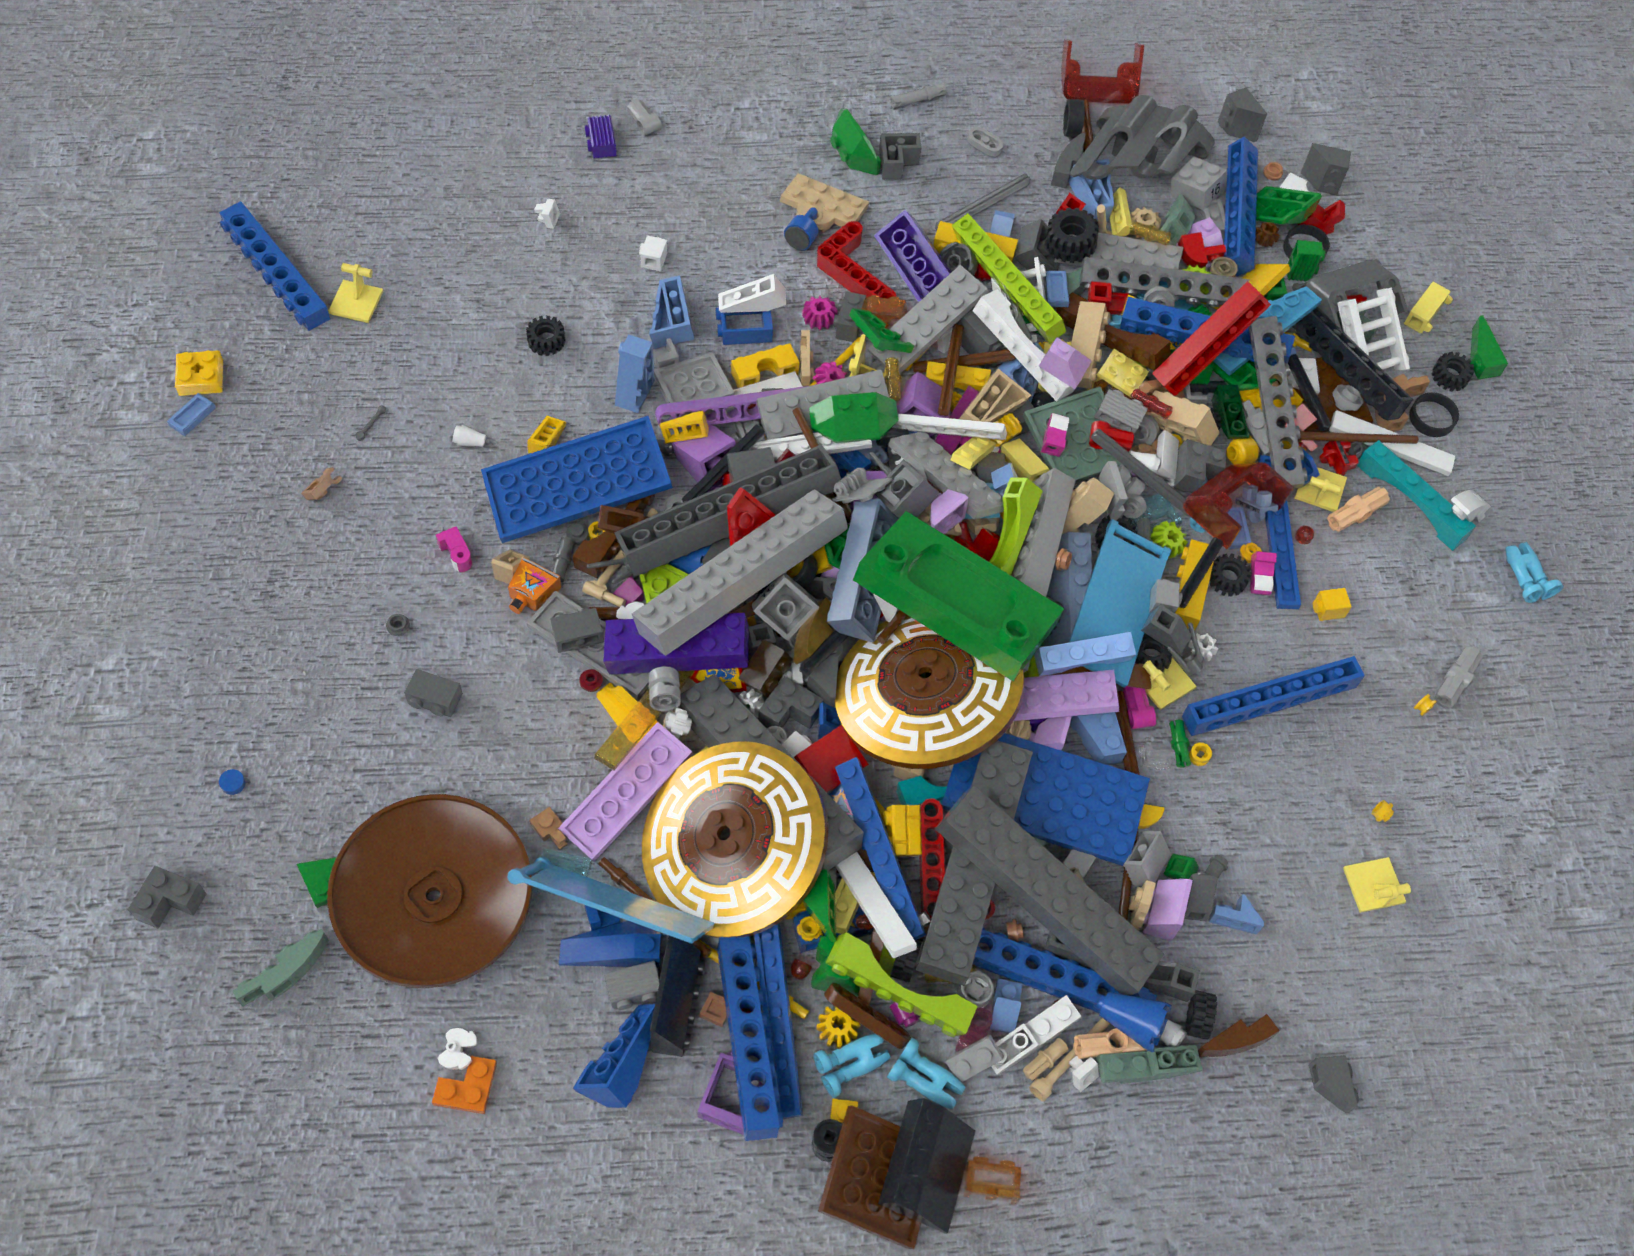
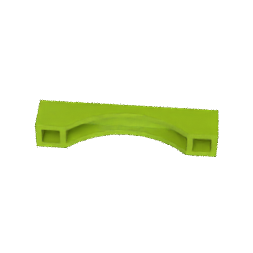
(1019, 507)
(857, 961)

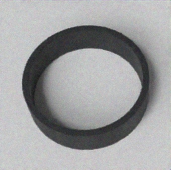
(1308, 230)
(1442, 400)

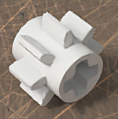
(1206, 646)
(752, 701)
(677, 722)

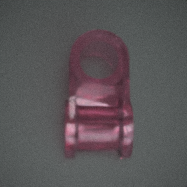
(975, 1032)

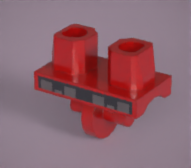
(1335, 455)

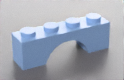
(1079, 653)

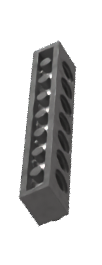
(1153, 274)
(1273, 329)

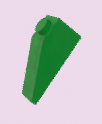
(1485, 351)
(821, 904)

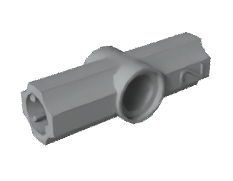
(1458, 677)

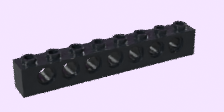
(1367, 370)

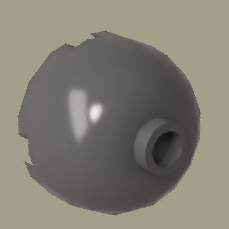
(959, 254)

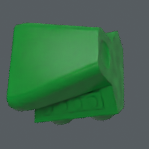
(824, 976)

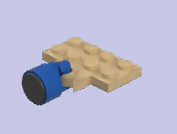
(817, 209)

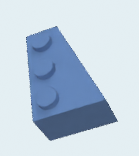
(1094, 192)
(671, 314)
(634, 373)
(1020, 374)
(1101, 736)

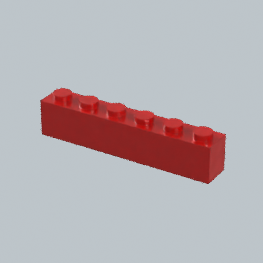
(1211, 338)

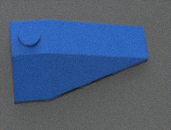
(612, 946)
(619, 1069)

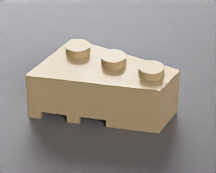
(996, 399)
(1187, 419)
(1087, 504)

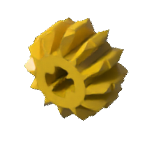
(1012, 427)
(835, 1034)

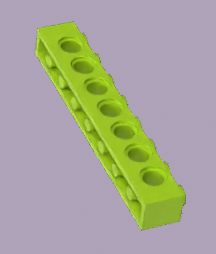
(1009, 279)

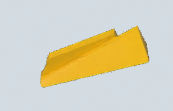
(618, 703)

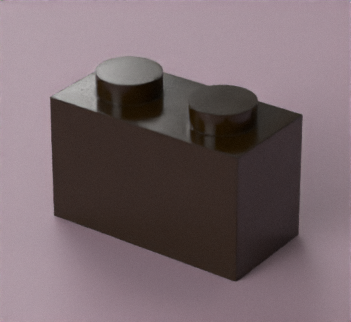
(766, 668)

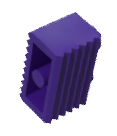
(601, 136)

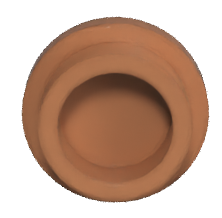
(1273, 171)
(1063, 559)
(1014, 930)

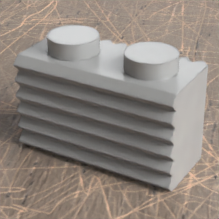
(1121, 411)
(1147, 858)
(632, 985)

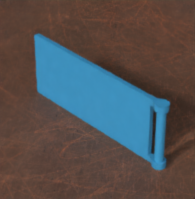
(1119, 593)
(611, 900)

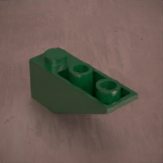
(1228, 404)

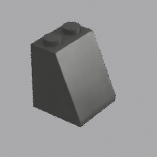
(978, 337)

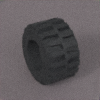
(1072, 223)

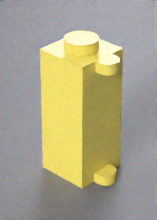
(1427, 308)
(1023, 459)

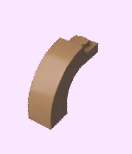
(1413, 387)

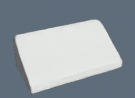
(1168, 453)

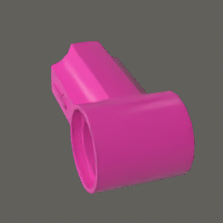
(1139, 711)

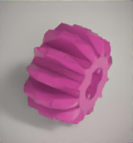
(819, 312)
(828, 372)

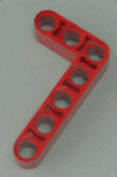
(834, 261)
(936, 848)

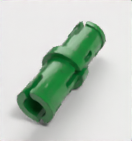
(1180, 743)

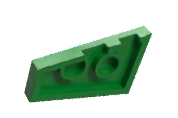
(877, 333)
(316, 877)

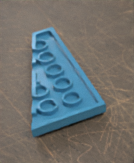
(1289, 311)

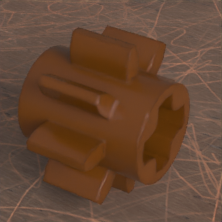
(1267, 234)

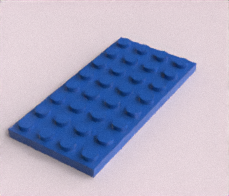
(575, 479)
(1069, 800)

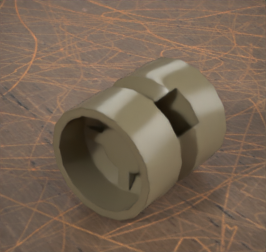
(1225, 267)

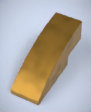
(812, 632)

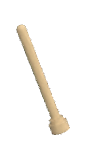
(1042, 1087)

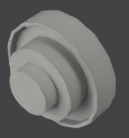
(1160, 296)
(1347, 398)
(1147, 431)

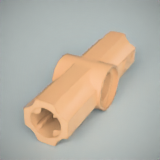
(1358, 509)
(1099, 1043)

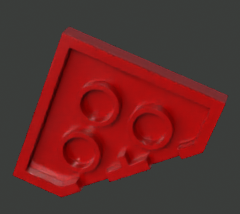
(745, 515)

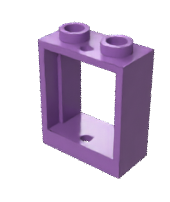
(714, 1114)

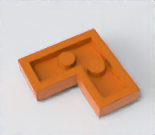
(469, 1094)

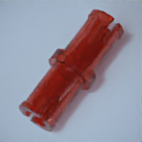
(1152, 403)

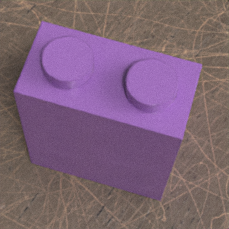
(920, 398)
(702, 454)

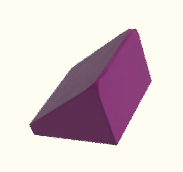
(630, 591)

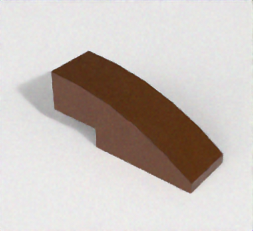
(615, 519)
(1240, 1038)

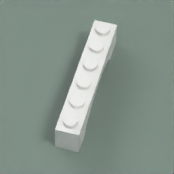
(996, 315)

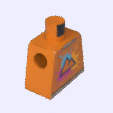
(531, 586)

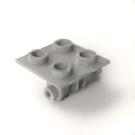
(857, 487)

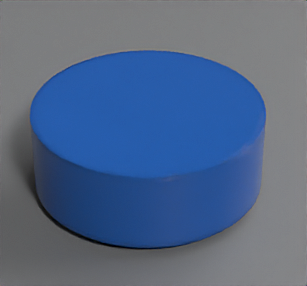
(232, 782)

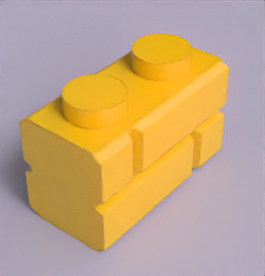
(904, 829)

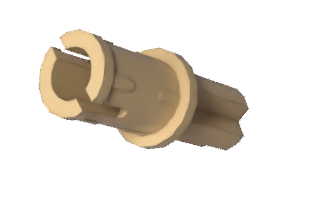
(1045, 1059)

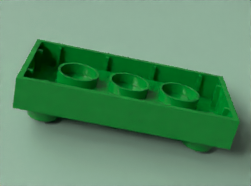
(958, 595)

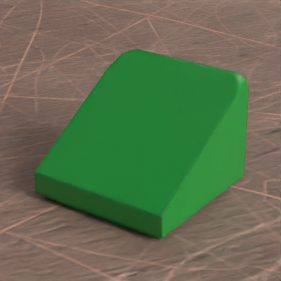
(1181, 867)

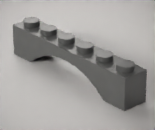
(1167, 978)

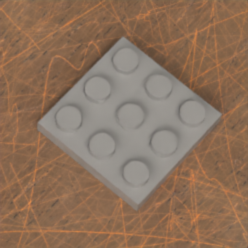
(693, 380)

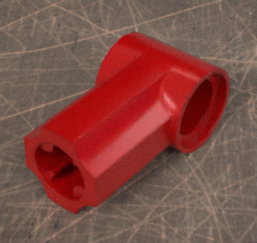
(1122, 437)

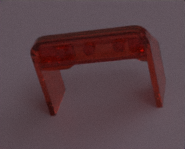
(1098, 88)
(1211, 501)

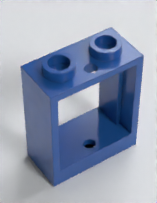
(745, 335)

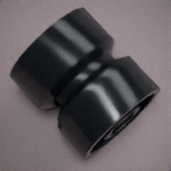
(825, 1139)

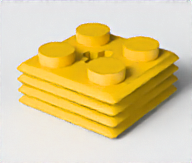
(199, 373)

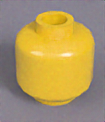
(1242, 451)

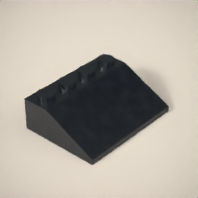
(675, 998)
(927, 1164)

